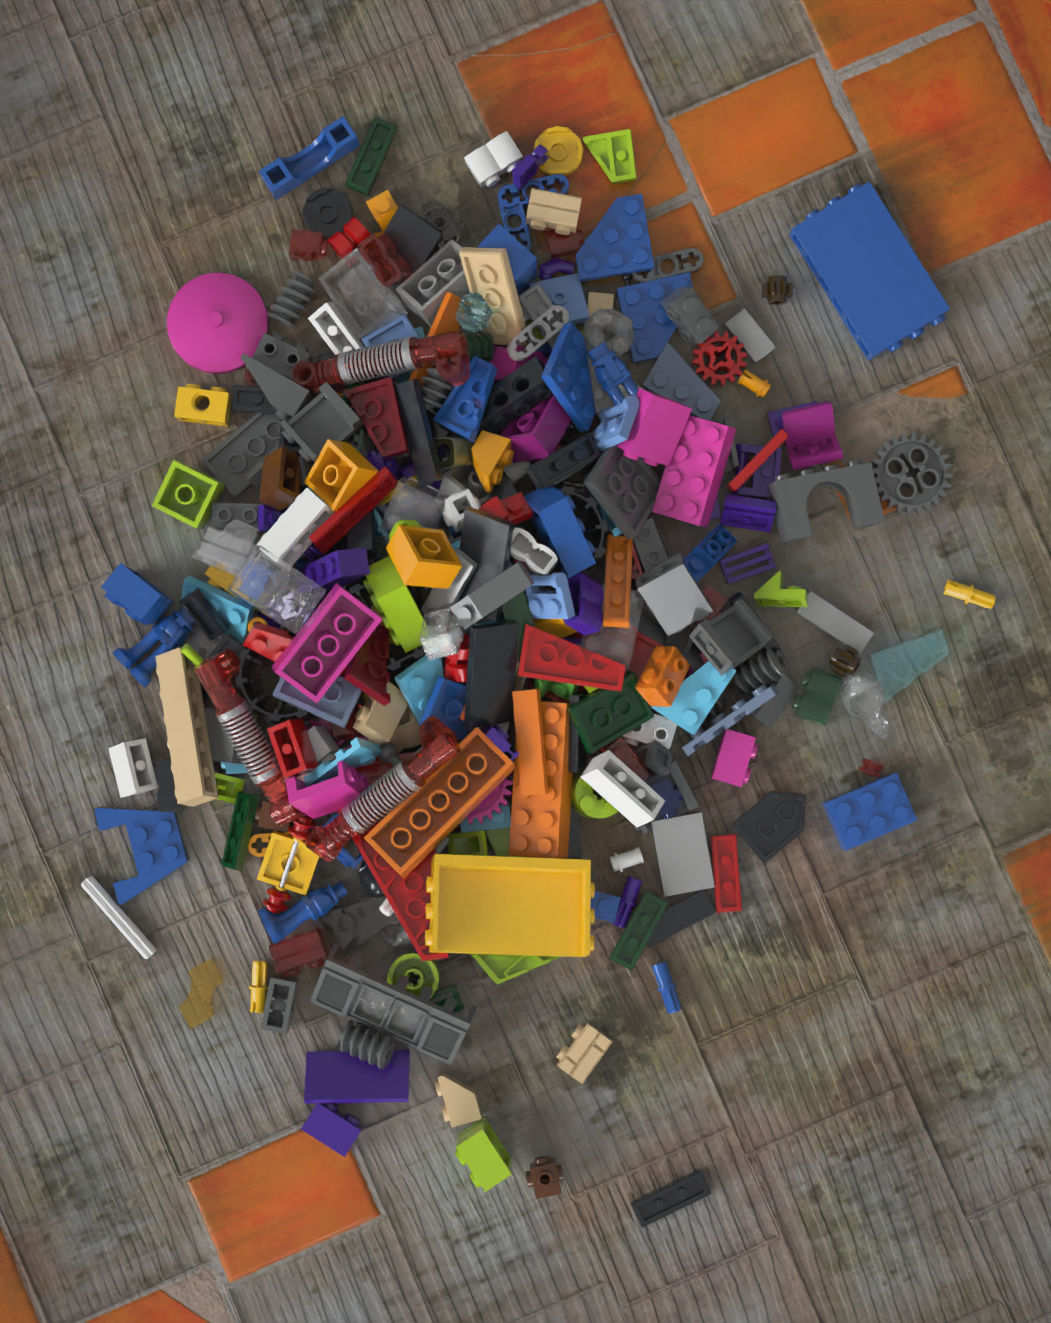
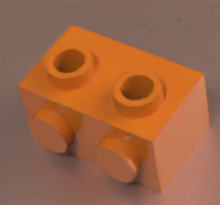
(662, 676)

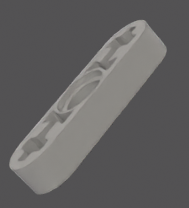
(541, 322)

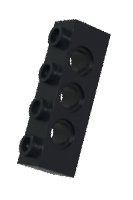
(514, 396)

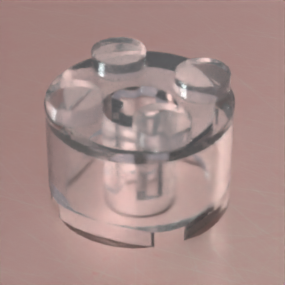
(608, 327)

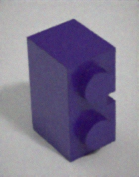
(332, 1127)

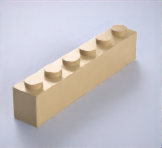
(186, 729)

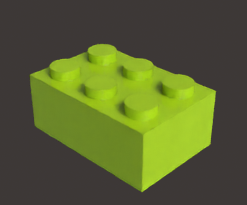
(396, 603)
(483, 1154)

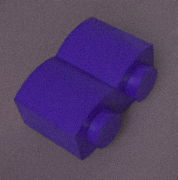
(586, 599)

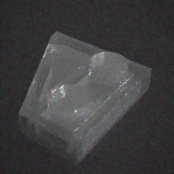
(229, 547)

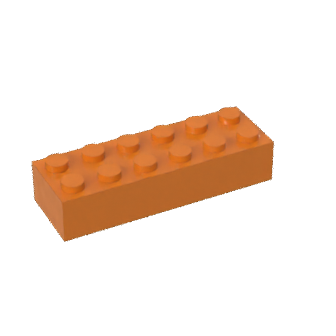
(441, 804)
(543, 820)

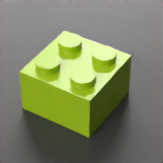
(188, 494)

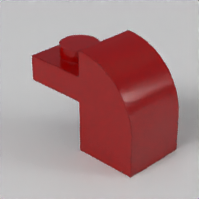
(512, 508)

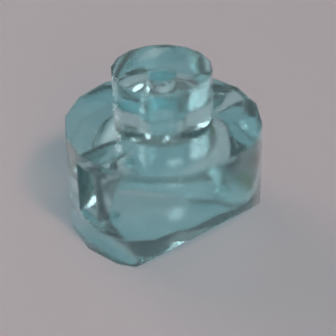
(475, 315)

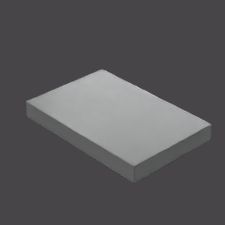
(682, 853)

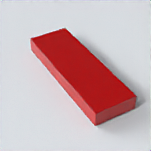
(757, 461)
(726, 873)

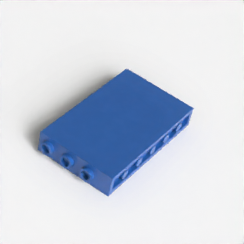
(869, 271)

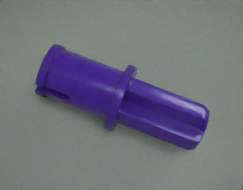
(627, 901)

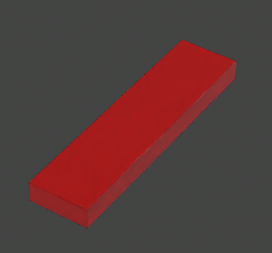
(353, 510)

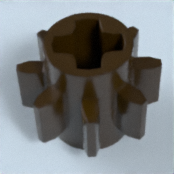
(777, 290)
(845, 661)

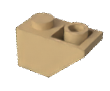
(459, 1099)

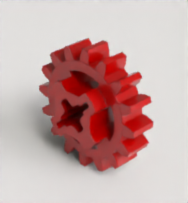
(726, 365)

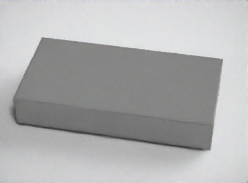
(749, 333)

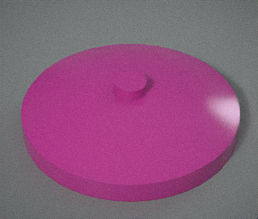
(216, 322)

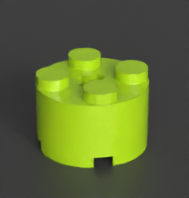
(588, 804)
(411, 962)

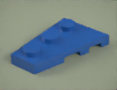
(467, 402)

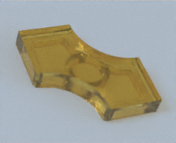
(198, 1005)

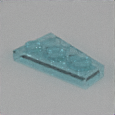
(907, 660)

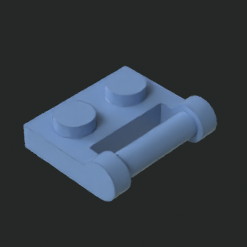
(613, 429)
(550, 603)

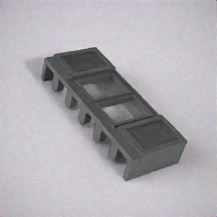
(391, 1008)

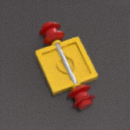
(288, 864)

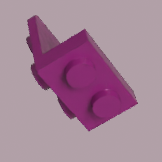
(811, 436)

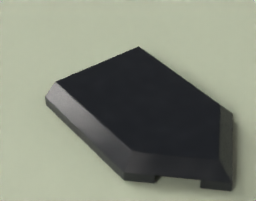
(772, 823)

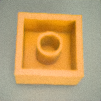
(339, 473)
(423, 557)

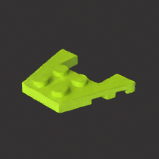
(505, 967)

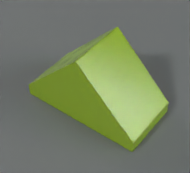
(228, 787)
(468, 843)

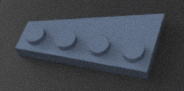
(723, 722)

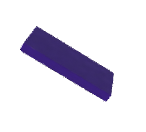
(347, 1079)

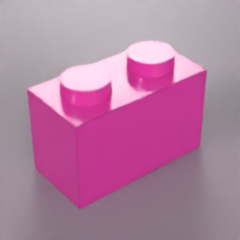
(734, 758)

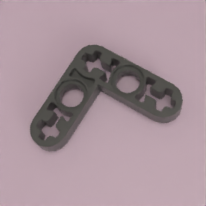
(657, 273)

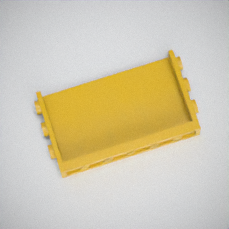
(510, 906)

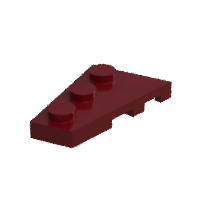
(380, 412)
(368, 666)

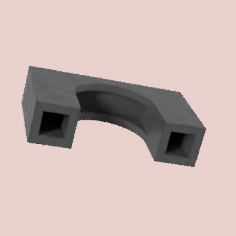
(854, 483)

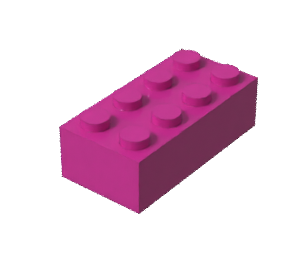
(695, 472)
(326, 643)

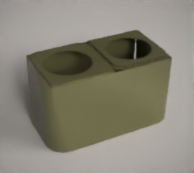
(459, 452)

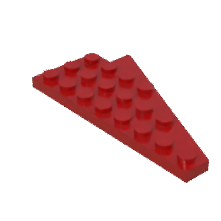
(405, 895)

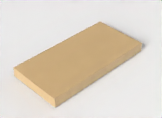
(491, 276)

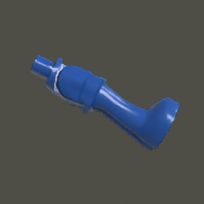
(612, 372)
(171, 633)
(311, 906)

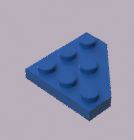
(617, 243)
(649, 318)
(569, 376)

